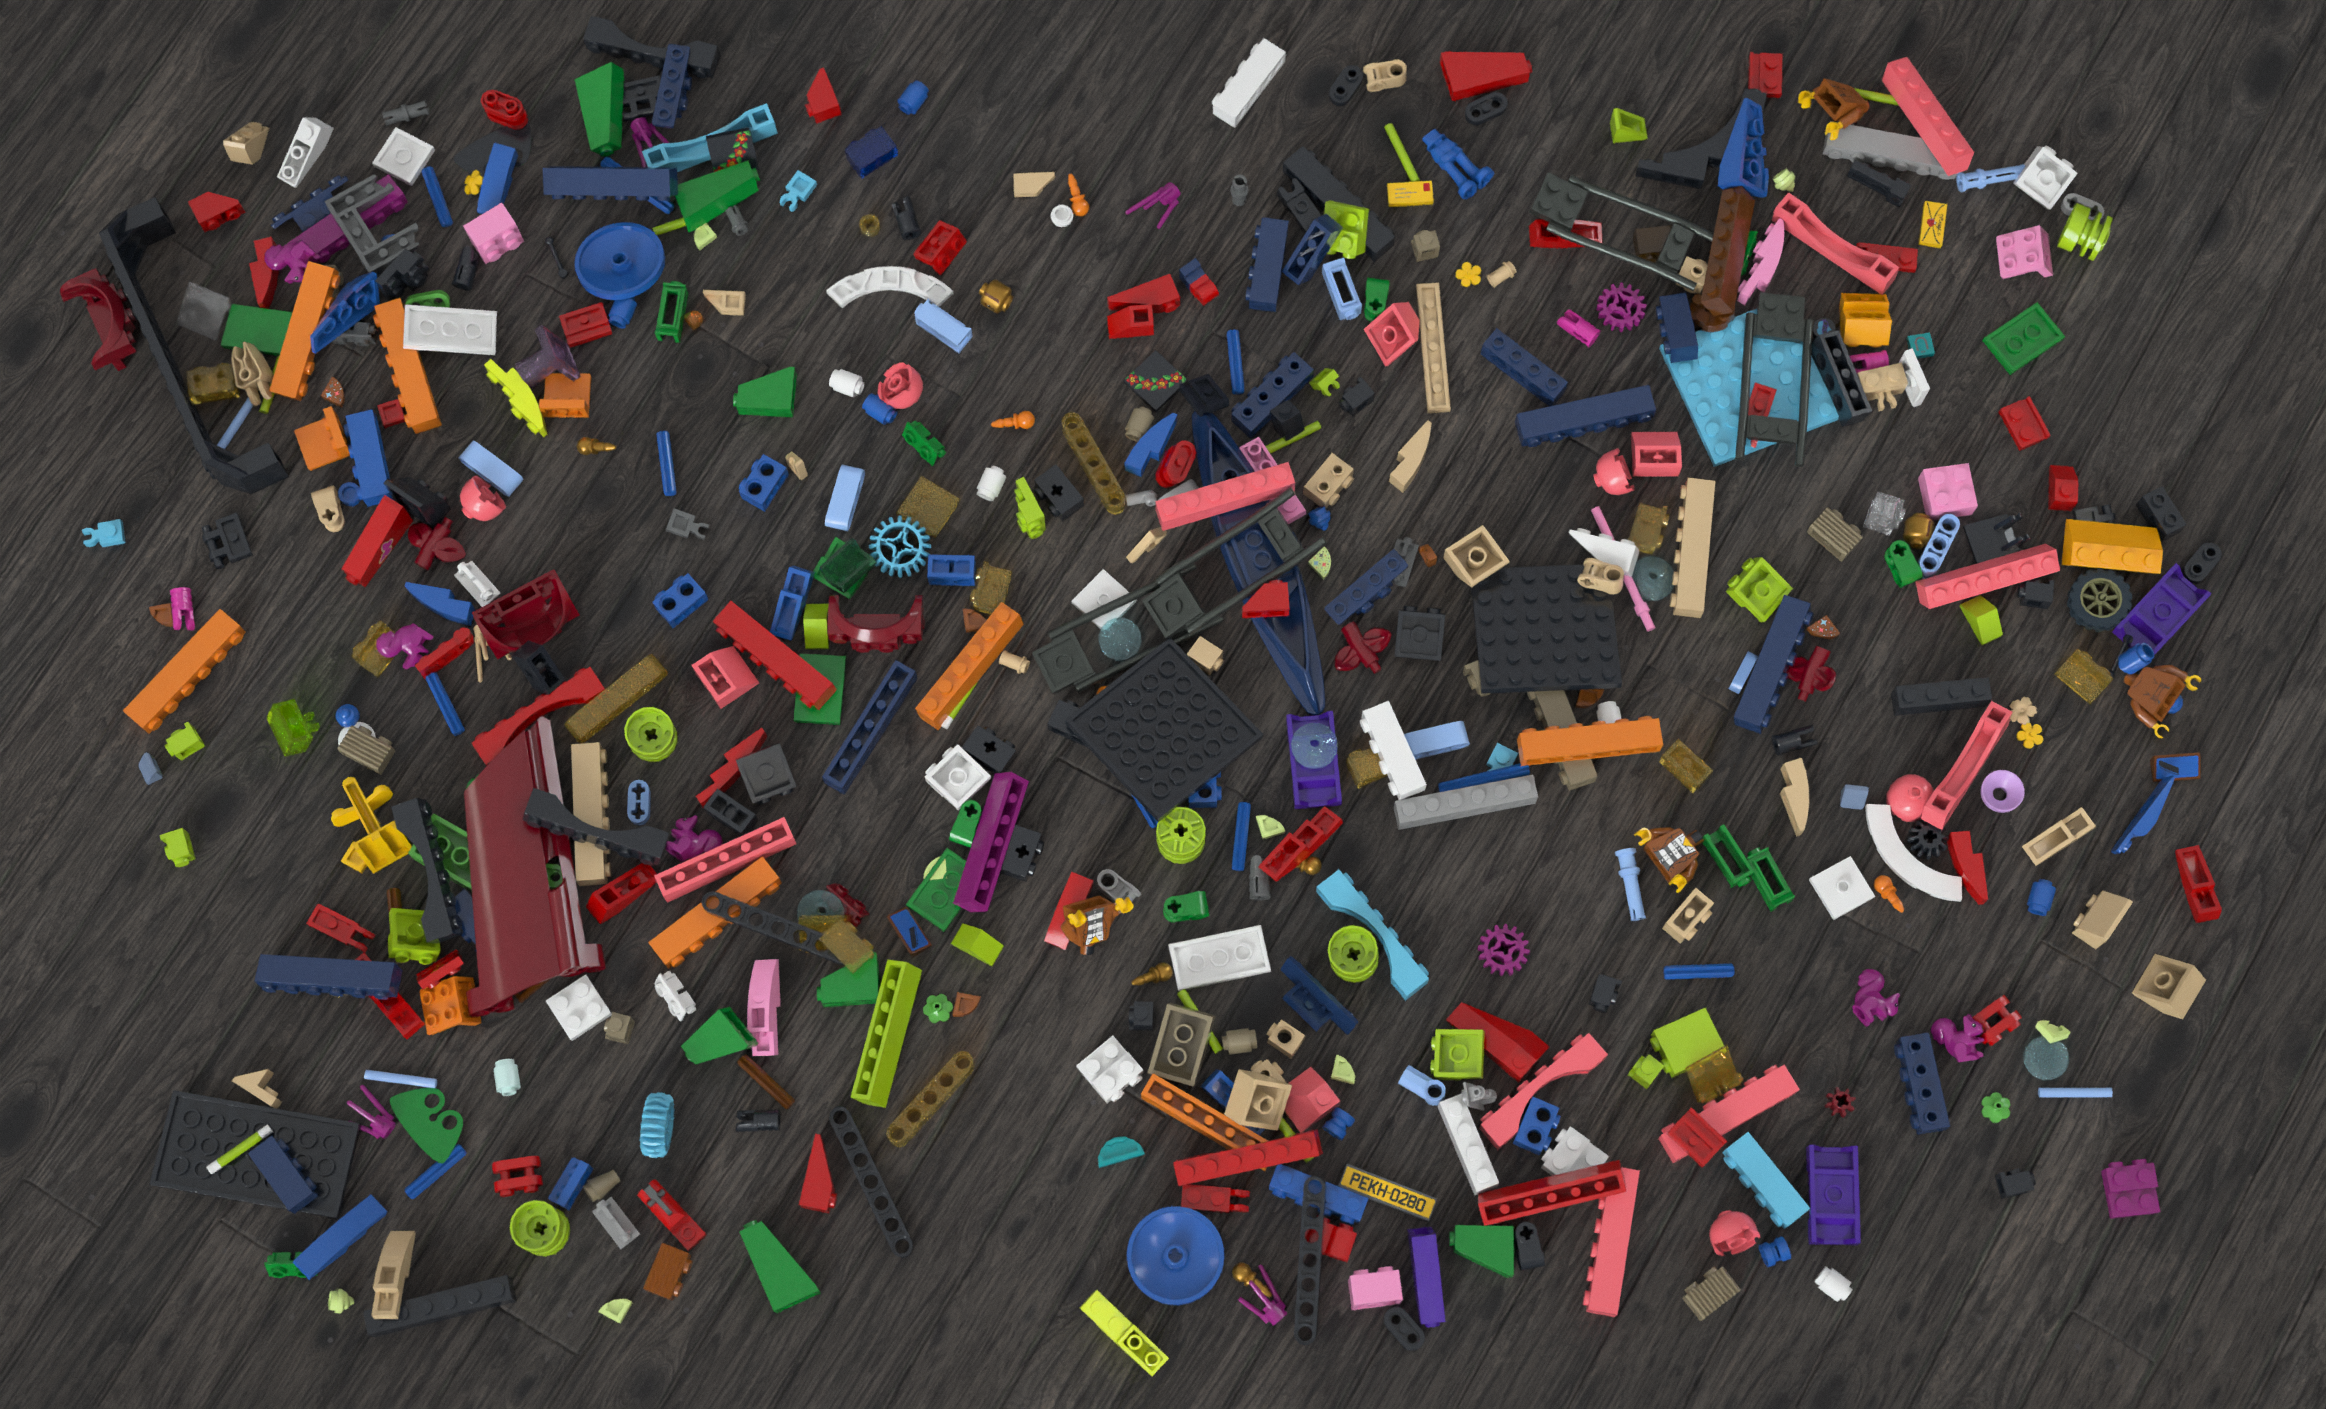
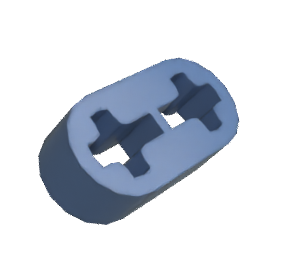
(1743, 672)
(633, 802)

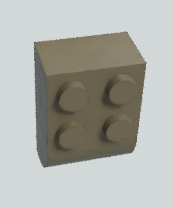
(1181, 1044)

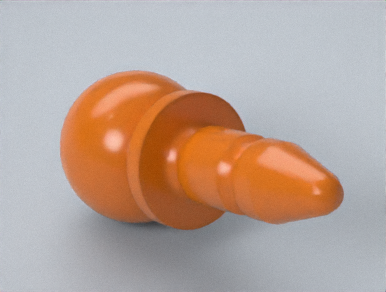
(1079, 206)
(1024, 420)
(1885, 887)

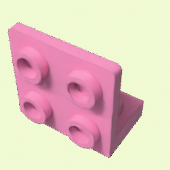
(2024, 252)

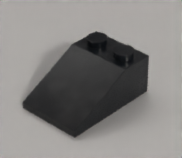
(418, 499)

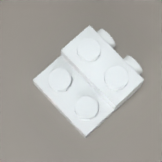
(2045, 176)
(957, 776)
(1110, 1070)
(1572, 1153)

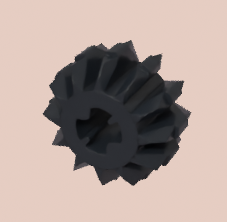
(1918, 834)

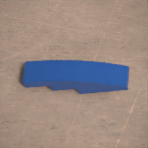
(339, 1237)

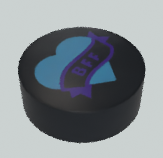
(1823, 326)

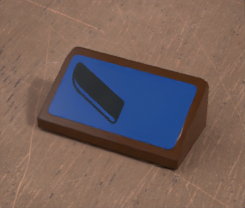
(2182, 766)
(909, 931)

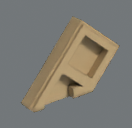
(1031, 183)
(727, 301)
(796, 465)
(1147, 543)

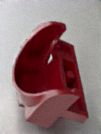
(109, 316)
(526, 615)
(876, 631)

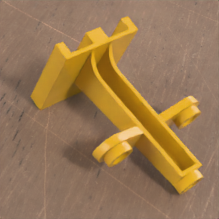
(382, 844)

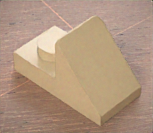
(255, 1084)

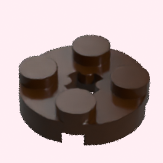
(1704, 319)

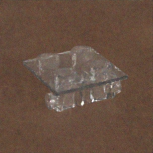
(203, 310)

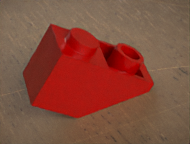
(214, 209)
(1131, 322)

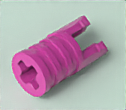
(1578, 328)
(1871, 360)
(182, 605)

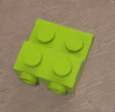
(1354, 222)
(1030, 515)
(1758, 588)
(408, 938)
(1458, 1054)

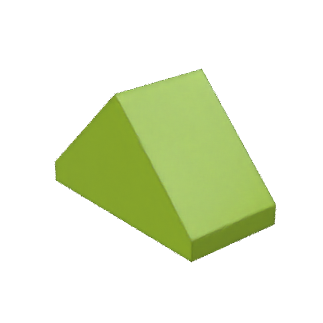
(1627, 127)
(1983, 619)
(816, 626)
(977, 943)

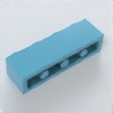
(1765, 1180)

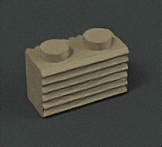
(1835, 533)
(366, 749)
(1711, 1293)

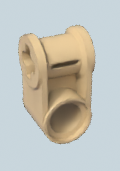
(1384, 76)
(328, 507)
(1600, 576)

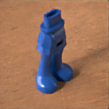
(1446, 154)

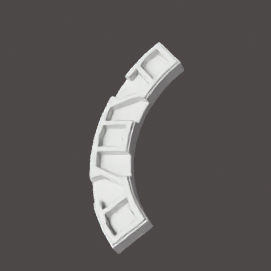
(889, 279)
(1903, 862)

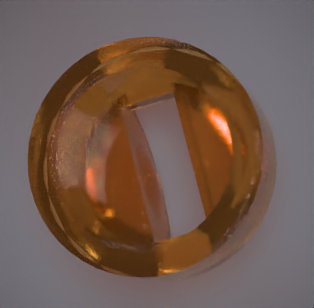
(693, 319)

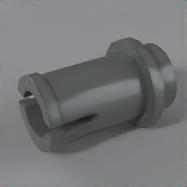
(739, 226)

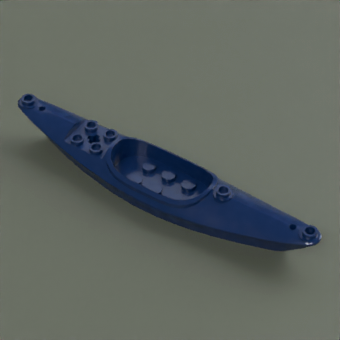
(1251, 556)

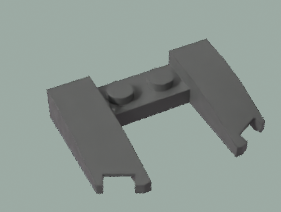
(346, 209)

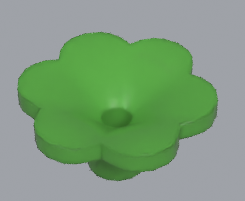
(938, 1014)
(1990, 1109)

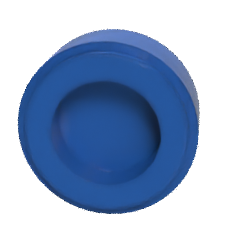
(348, 494)

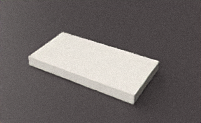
(450, 329)
(1219, 958)

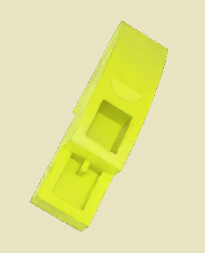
(521, 397)
(1123, 1333)

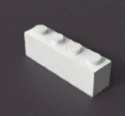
(1249, 82)
(1393, 750)
(1468, 1144)

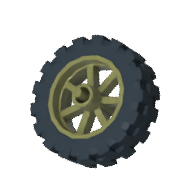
(2109, 581)

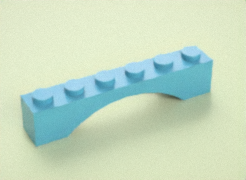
(695, 151)
(1343, 897)

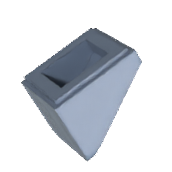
(150, 769)
(1853, 796)

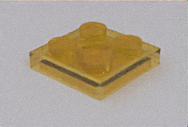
(928, 506)

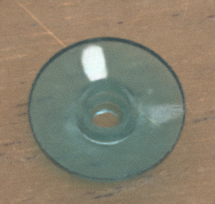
(1650, 588)
(1312, 756)
(820, 898)

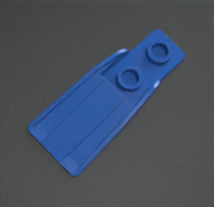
(2146, 816)

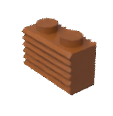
(668, 1272)

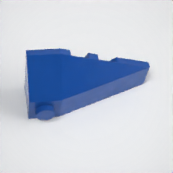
(1744, 153)
(348, 308)

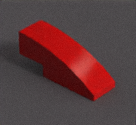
(1542, 238)
(263, 277)
(1968, 865)
(2198, 884)
(1076, 889)

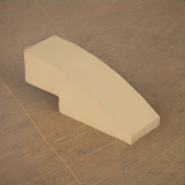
(1411, 458)
(1796, 794)
(2059, 836)

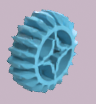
(909, 549)
(657, 1125)

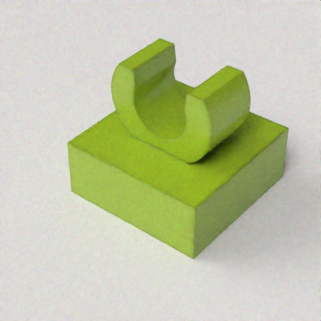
(1324, 379)

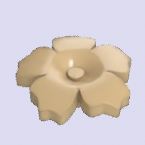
(2022, 710)

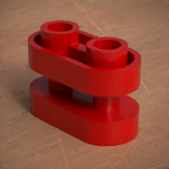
(504, 109)
(1175, 464)
(2009, 1021)
(528, 1183)

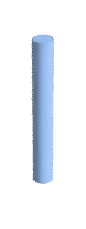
(236, 423)
(400, 1078)
(2075, 1092)

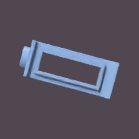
(1344, 310)
(942, 326)

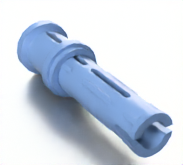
(1980, 180)
(1629, 873)

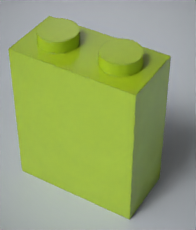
(1685, 1041)

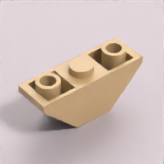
(247, 143)

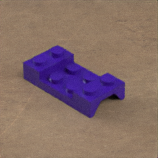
(2162, 610)
(1313, 786)
(1833, 1195)

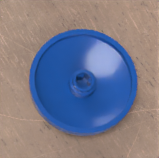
(620, 261)
(1175, 1255)

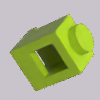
(184, 742)
(178, 847)
(1645, 1070)

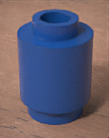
(913, 97)
(622, 312)
(879, 409)
(2135, 658)
(2041, 897)

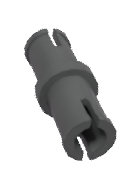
(405, 112)
(1239, 190)

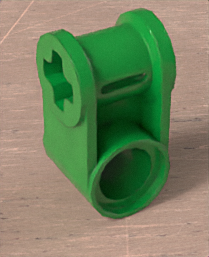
(1376, 297)
(1904, 566)
(965, 826)
(1190, 907)

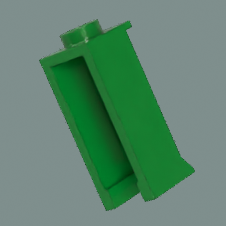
(674, 330)
(1723, 835)
(1770, 899)

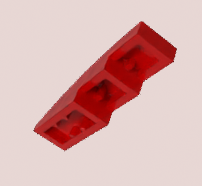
(729, 773)
(1301, 844)
(398, 1011)

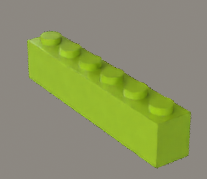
(886, 1033)

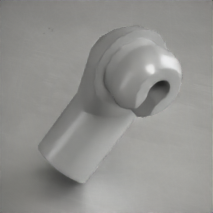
(1147, 497)

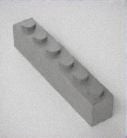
(1884, 149)
(1465, 802)

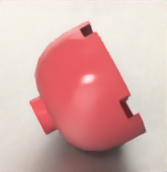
(901, 386)
(1613, 473)
(479, 501)
(1908, 797)
(1733, 1232)

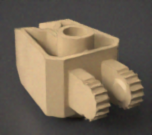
(252, 372)

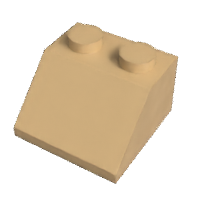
(1475, 557)
(2101, 918)
(2169, 985)
(1257, 1100)

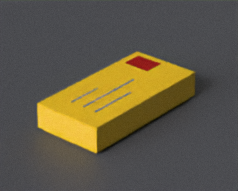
(1410, 193)

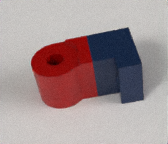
(1198, 282)

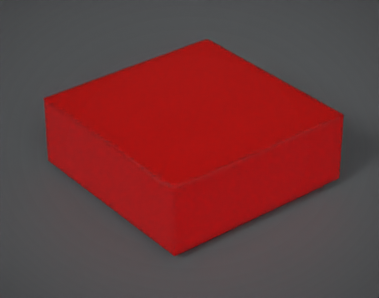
(391, 413)

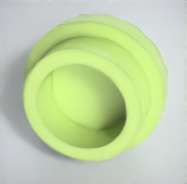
(1784, 180)
(339, 1301)

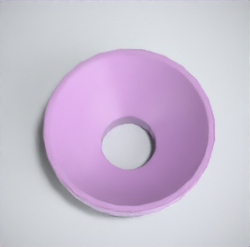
(2009, 783)

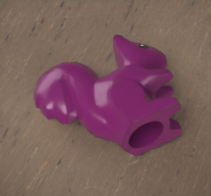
(294, 255)
(408, 639)
(690, 844)
(1869, 1000)
(1959, 1043)

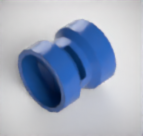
(1337, 1125)
(1774, 1251)

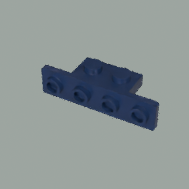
(673, 87)
(312, 210)
(1367, 589)
(1313, 1001)

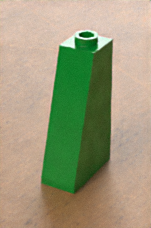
(602, 107)
(714, 193)
(779, 1273)

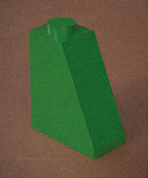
(768, 395)
(850, 988)
(718, 1037)
(1486, 1246)

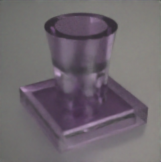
(553, 355)

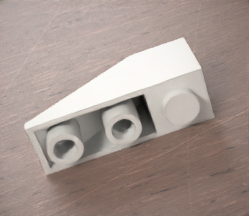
(305, 149)
(1607, 550)

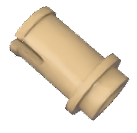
(1502, 273)
(1014, 662)

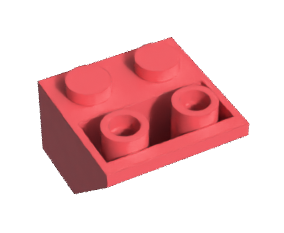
(1655, 454)
(725, 675)

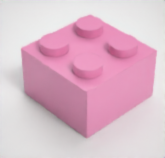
(493, 233)
(1947, 491)
(1375, 1289)

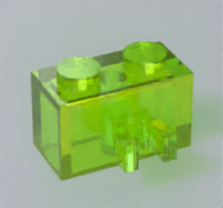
(291, 727)

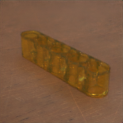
(1091, 453)
(616, 698)
(933, 1087)

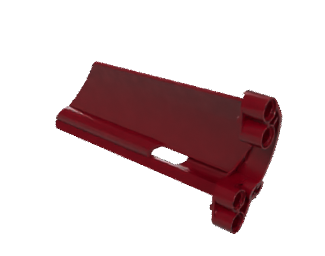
(519, 922)

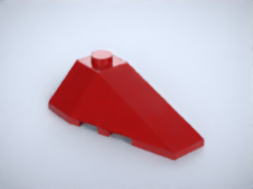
(1504, 1042)

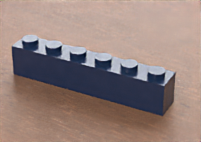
(610, 182)
(1585, 416)
(1773, 664)
(870, 727)
(328, 976)

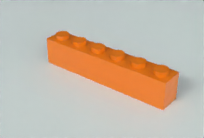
(296, 354)
(408, 369)
(969, 665)
(184, 671)
(1589, 741)
(697, 925)
(1198, 1115)

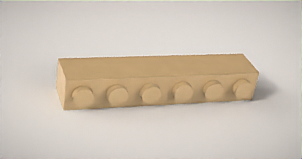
(1693, 547)
(590, 807)

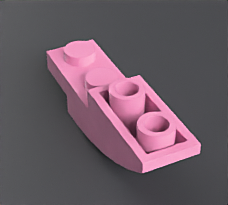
(1766, 262)
(1259, 459)
(762, 1004)

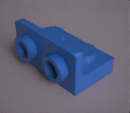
(570, 1183)

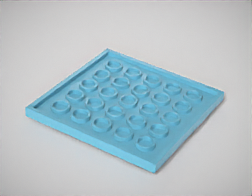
(1713, 386)

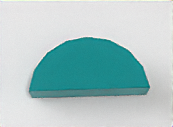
(1119, 1150)

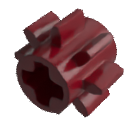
(1846, 1102)

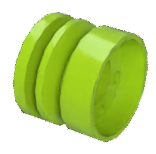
(2085, 232)
(646, 722)
(1185, 848)
(1355, 940)
(528, 1222)

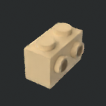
(1329, 481)
(1688, 915)

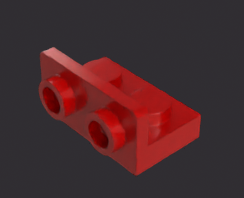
(940, 246)

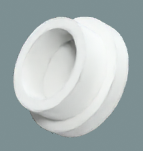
(1061, 215)

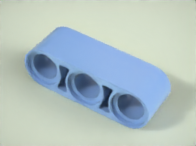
(490, 468)
(844, 497)
(1944, 538)
(1437, 739)

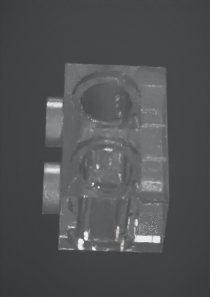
(1884, 513)

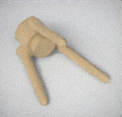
(480, 642)

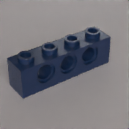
(1524, 368)

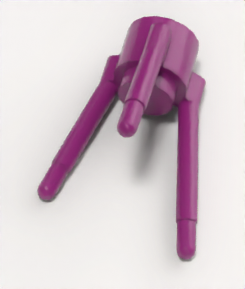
(643, 131)
(1166, 195)
(381, 1125)
(1273, 1311)

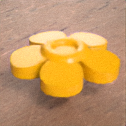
(473, 183)
(1469, 275)
(2029, 734)

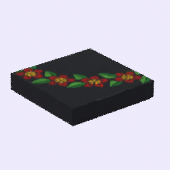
(731, 149)
(1155, 381)

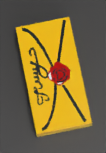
(1932, 224)

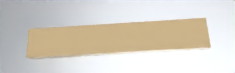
(1433, 348)

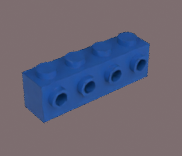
(368, 455)
(1338, 1200)

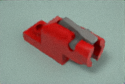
(671, 1215)

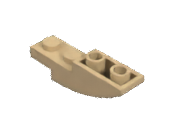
(391, 1274)

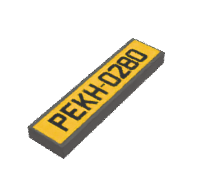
(1388, 1192)

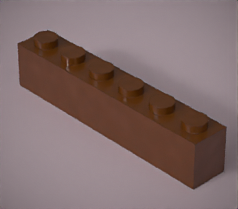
(1727, 251)

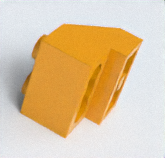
(1864, 319)

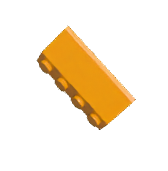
(2112, 547)

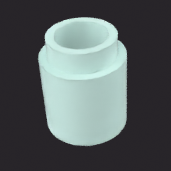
(506, 1077)

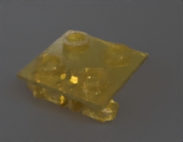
(1713, 1074)

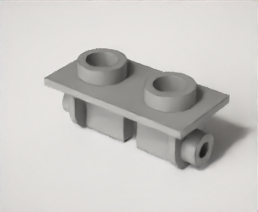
(1477, 1096)
(615, 1222)

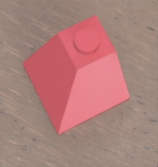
(1394, 331)
(1309, 1100)

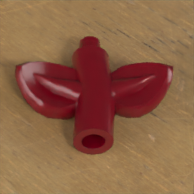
(435, 543)
(1361, 648)
(1812, 673)

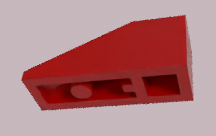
(1158, 292)
(620, 892)
(818, 1183)

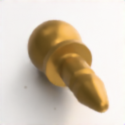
(587, 446)
(1310, 865)
(1161, 972)
(1243, 1273)

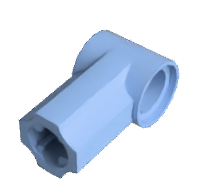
(1420, 1085)

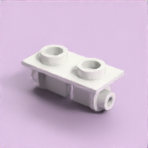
(476, 583)
(668, 987)

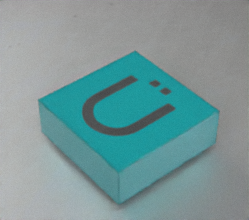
(1921, 345)

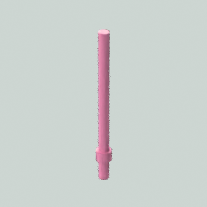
(1641, 608)

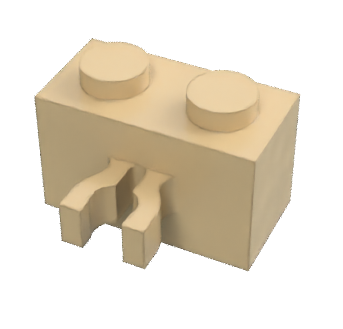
(1883, 383)

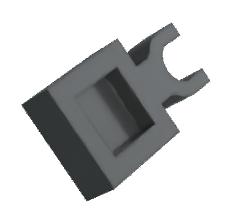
(683, 524)

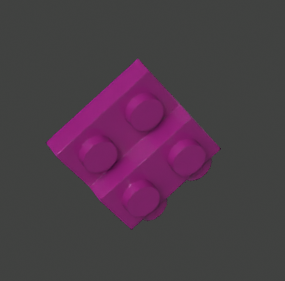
(2131, 1189)

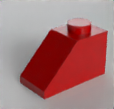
(821, 99)
(2062, 488)
(1268, 601)

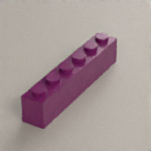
(328, 237)
(990, 842)

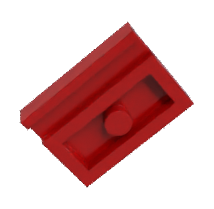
(1766, 73)
(585, 324)
(2024, 423)
(448, 964)
(1696, 1137)

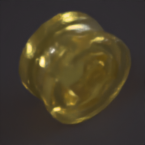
(871, 231)

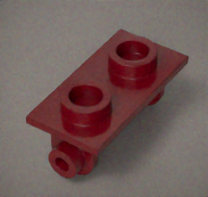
(852, 907)

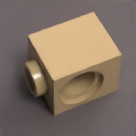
(1206, 655)
(1292, 1046)

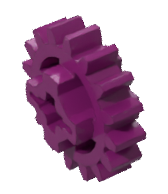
(1617, 315)
(1500, 940)

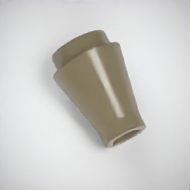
(599, 1186)

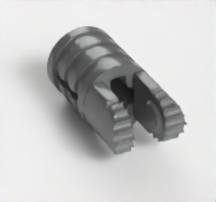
(1259, 880)

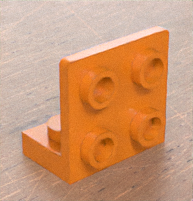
(566, 397)
(323, 441)
(447, 1004)

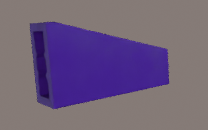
(1426, 1276)

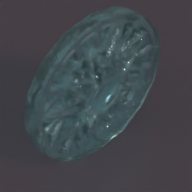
(1119, 639)
(2046, 1059)

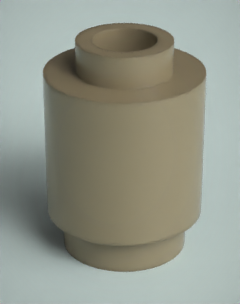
(1139, 423)
(1239, 1041)

